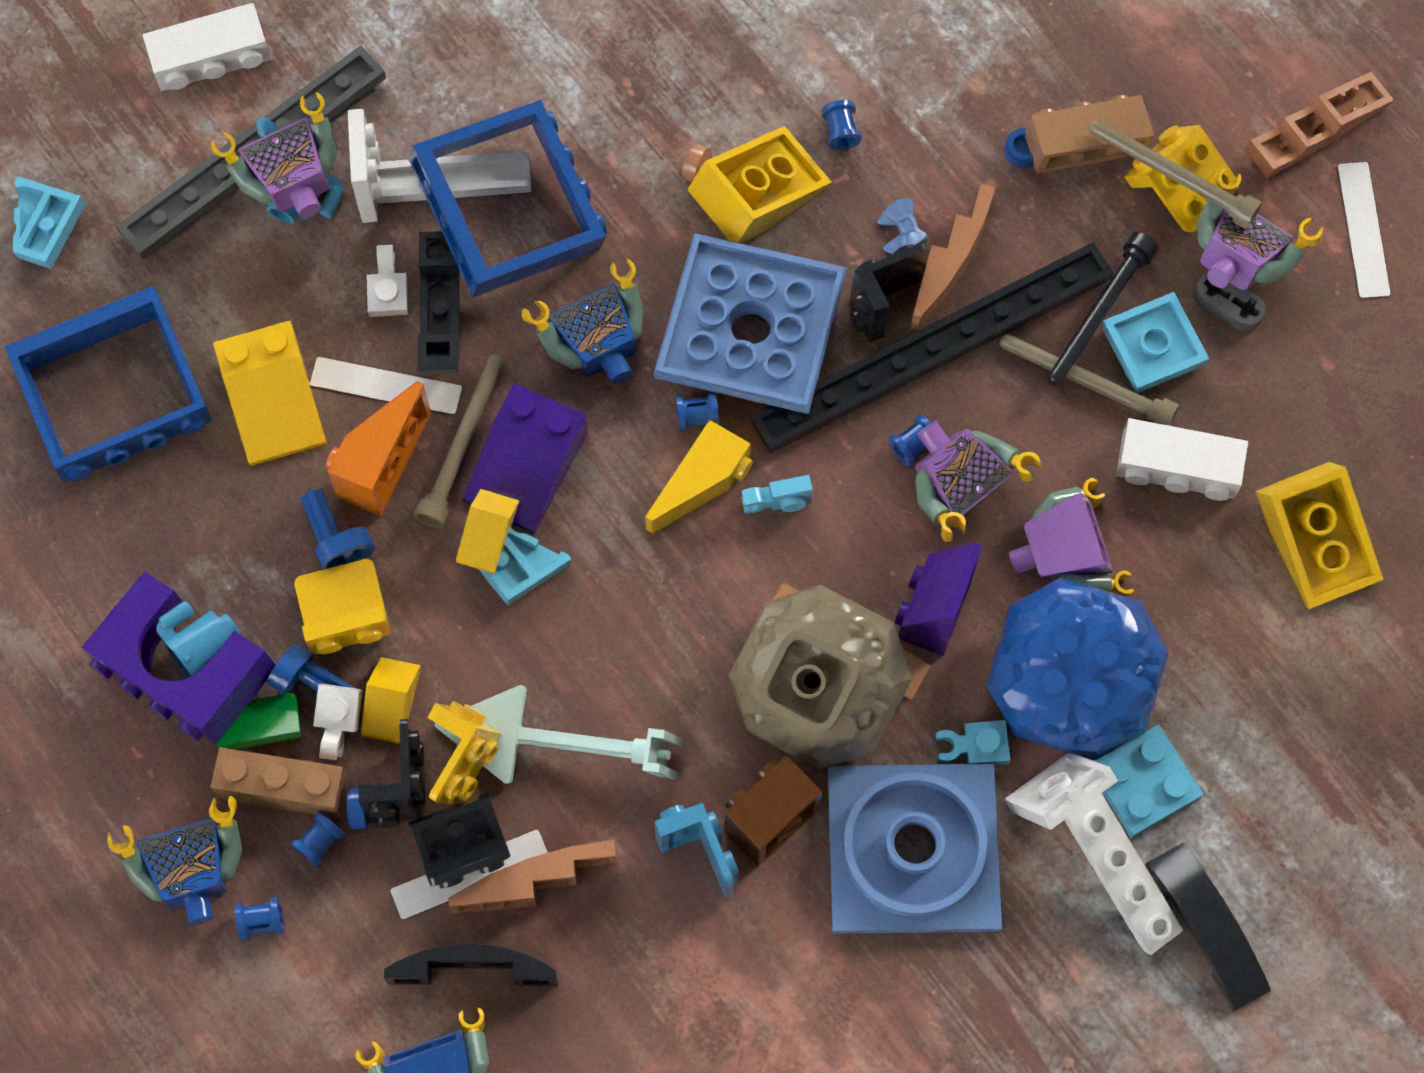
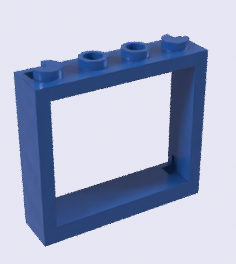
(452, 223)
(87, 331)

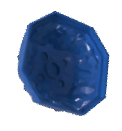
(1077, 668)

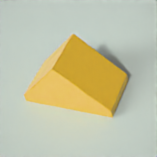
(486, 530)
(388, 699)

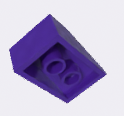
(528, 453)
(937, 597)

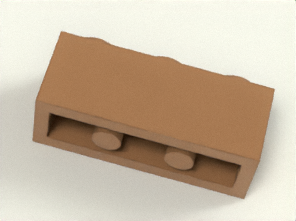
(1063, 136)
(279, 782)

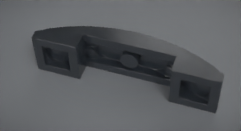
(438, 306)
(1211, 925)
(418, 966)

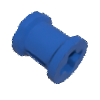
(841, 124)
(696, 411)
(907, 444)
(318, 839)
(259, 919)

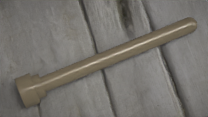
(1240, 208)
(1156, 411)
(433, 508)

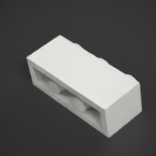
(206, 47)
(1181, 459)

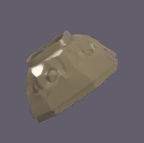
(858, 669)

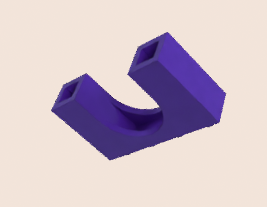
(203, 702)

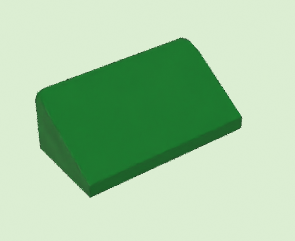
(264, 722)

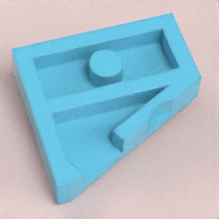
(43, 221)
(524, 567)

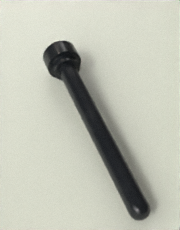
(1137, 252)

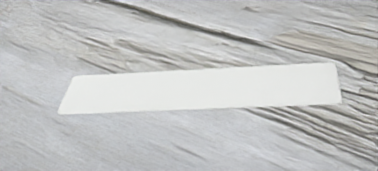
(1364, 230)
(381, 383)
(419, 895)

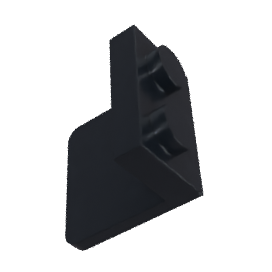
(879, 279)
(398, 801)
(460, 841)

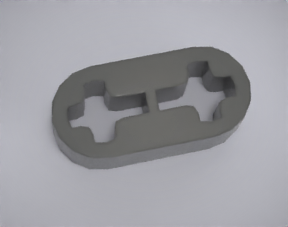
(1228, 305)

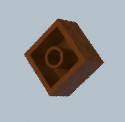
(771, 809)

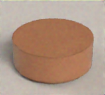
(694, 160)

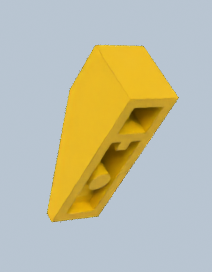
(703, 475)

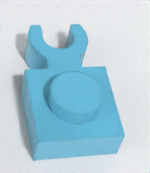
(784, 494)
(980, 743)

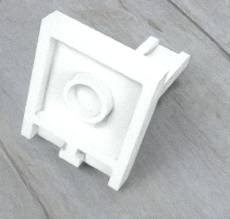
(396, 182)
(1073, 794)

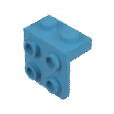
(682, 826)

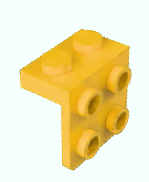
(1193, 151)
(341, 607)
(476, 748)

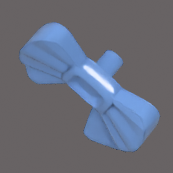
(901, 215)

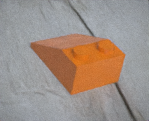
(378, 450)

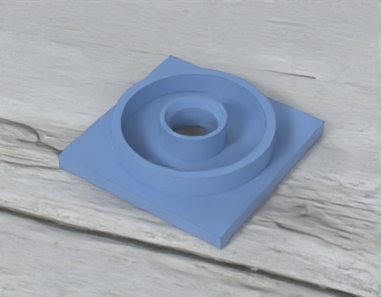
(735, 280)
(880, 890)

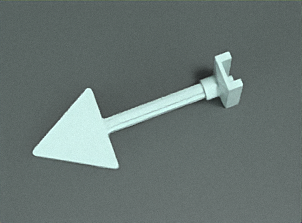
(505, 715)

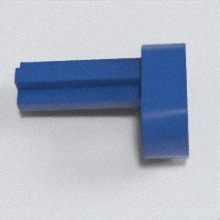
(334, 547)
(298, 666)

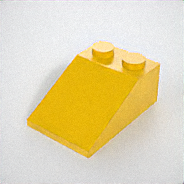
(757, 184)
(270, 393)
(1320, 533)

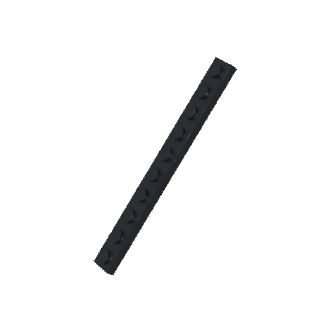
(936, 345)

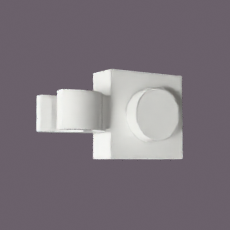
(387, 290)
(336, 712)

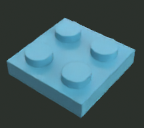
(1155, 342)
(1150, 781)

